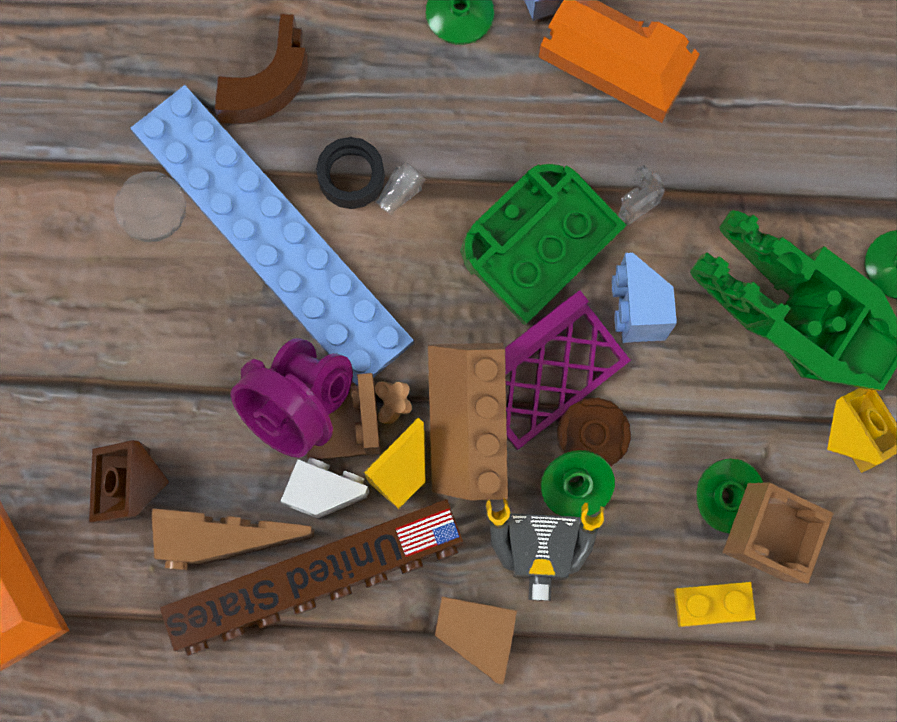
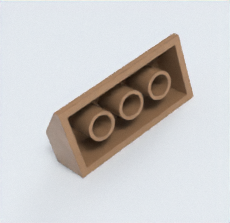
(468, 420)

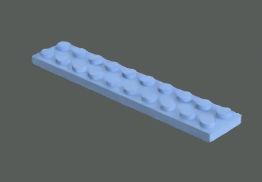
(271, 234)

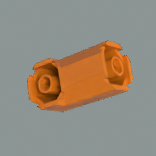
(620, 55)
(26, 607)

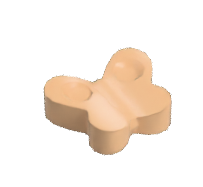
(394, 400)

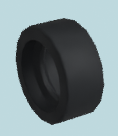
(346, 147)

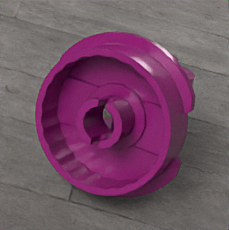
(293, 397)

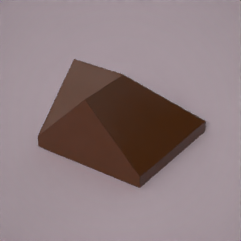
(123, 481)

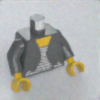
(542, 545)

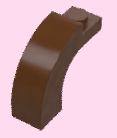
(266, 93)

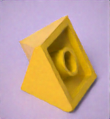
(863, 429)
(401, 467)

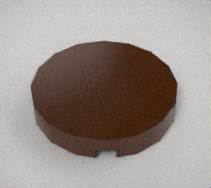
(595, 427)

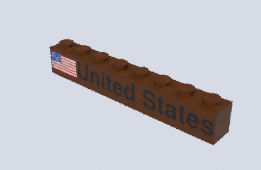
(310, 577)

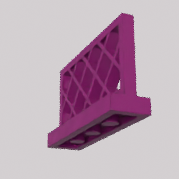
(535, 339)

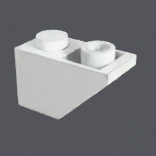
(321, 492)

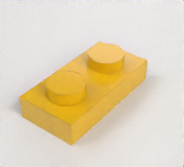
(714, 604)

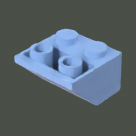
(644, 302)

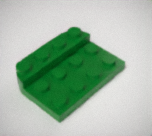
(538, 238)

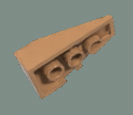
(196, 539)

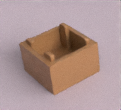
(778, 532)

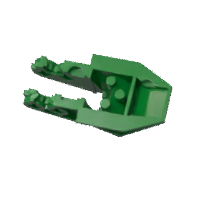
(831, 325)

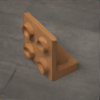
(353, 424)

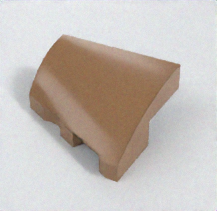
(478, 634)

